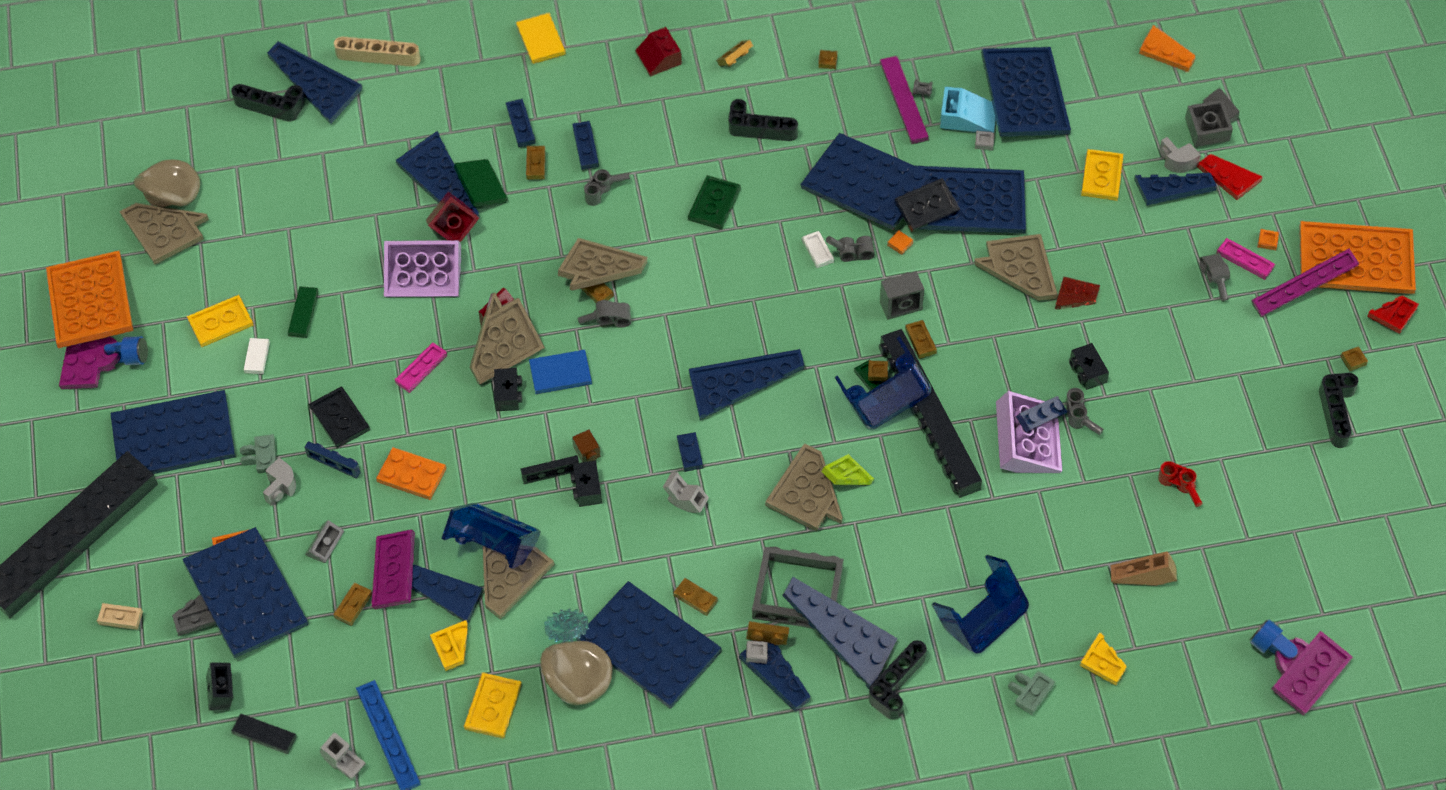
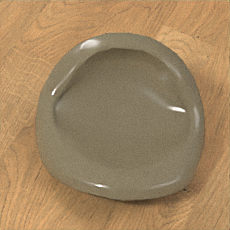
(169, 183)
(576, 671)

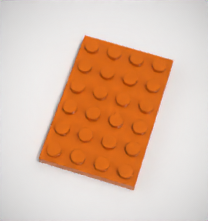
(1382, 254)
(89, 299)

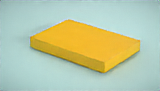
(540, 38)
(1102, 174)
(220, 321)
(492, 705)

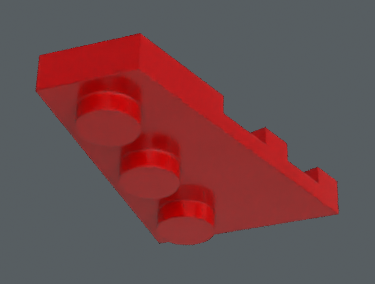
(1229, 176)

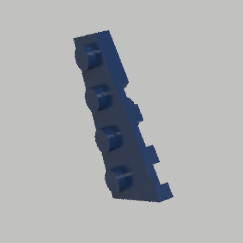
(1162, 189)
(779, 677)

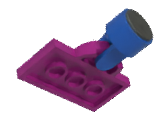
(88, 359)
(1304, 666)

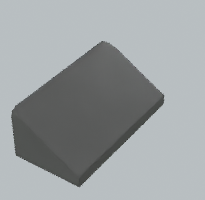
(1218, 94)
(324, 542)

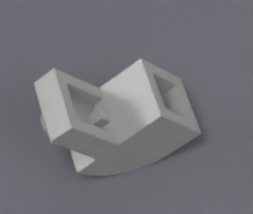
(1180, 159)
(282, 481)
(684, 496)
(338, 755)

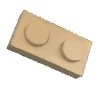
(120, 616)

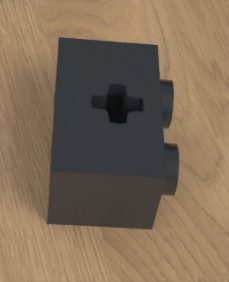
(1089, 366)
(507, 389)
(587, 483)
(219, 686)

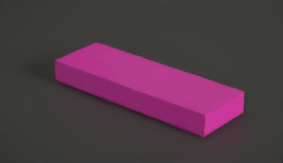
(1245, 258)
(421, 367)

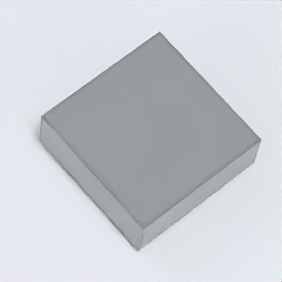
(984, 140)
(756, 651)

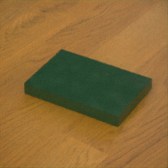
(480, 182)
(714, 202)

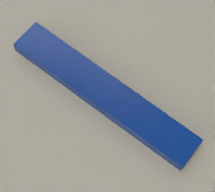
(388, 736)

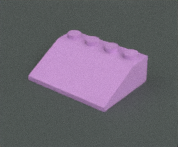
(422, 268)
(1022, 451)

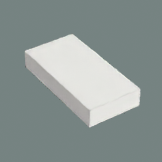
(817, 249)
(256, 356)

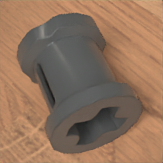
(922, 88)

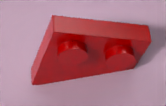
(1395, 313)

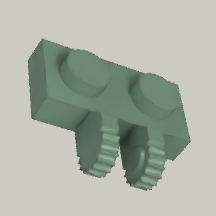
(264, 451)
(1033, 693)

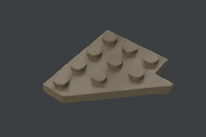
(163, 229)
(597, 263)
(1021, 264)
(503, 339)
(805, 491)
(507, 586)

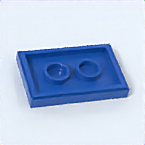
(560, 371)

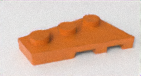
(1166, 50)

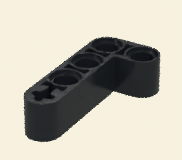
(268, 103)
(760, 126)
(1336, 393)
(900, 675)

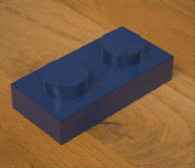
(689, 452)

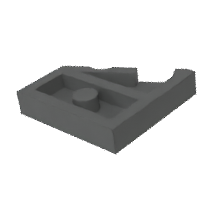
(192, 617)

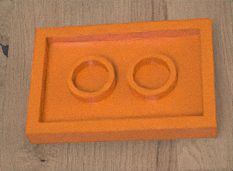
(411, 473)

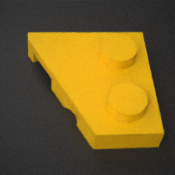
(451, 644)
(1103, 661)

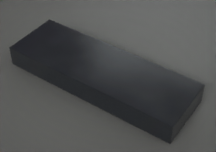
(548, 469)
(264, 733)

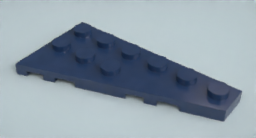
(322, 86)
(434, 170)

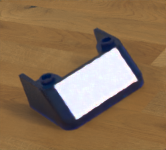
(892, 395)
(493, 531)
(993, 615)

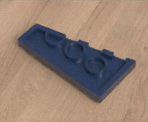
(450, 593)

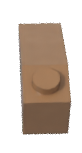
(1148, 570)

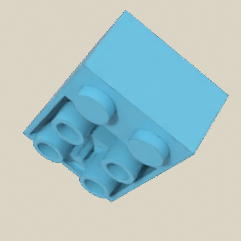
(966, 111)

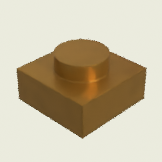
(827, 59)
(1354, 358)
(878, 370)

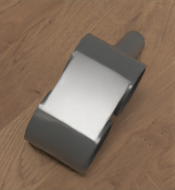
(600, 184)
(850, 251)
(1216, 271)
(607, 312)
(1077, 408)

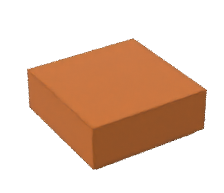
(1268, 239)
(900, 242)

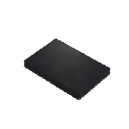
(927, 204)
(339, 417)

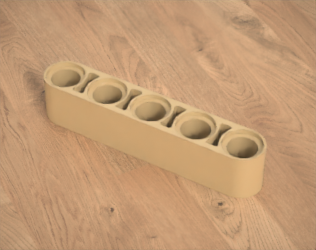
(377, 51)

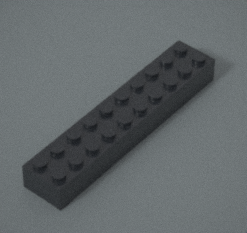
(72, 531)

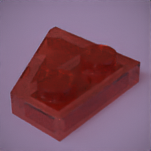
(1076, 293)

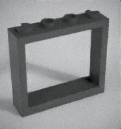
(788, 615)

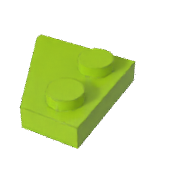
(847, 472)

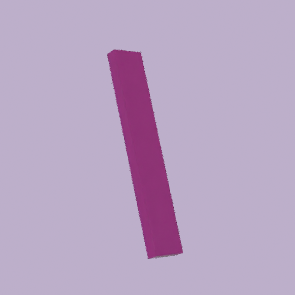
(904, 100)
(1305, 282)

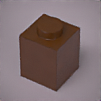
(586, 446)

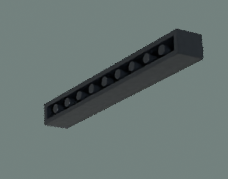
(937, 425)

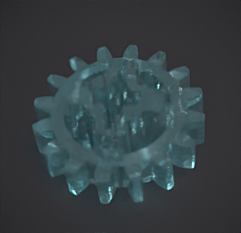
(566, 625)

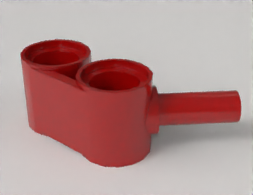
(1177, 477)

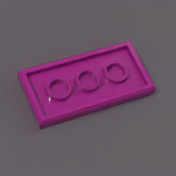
(393, 569)

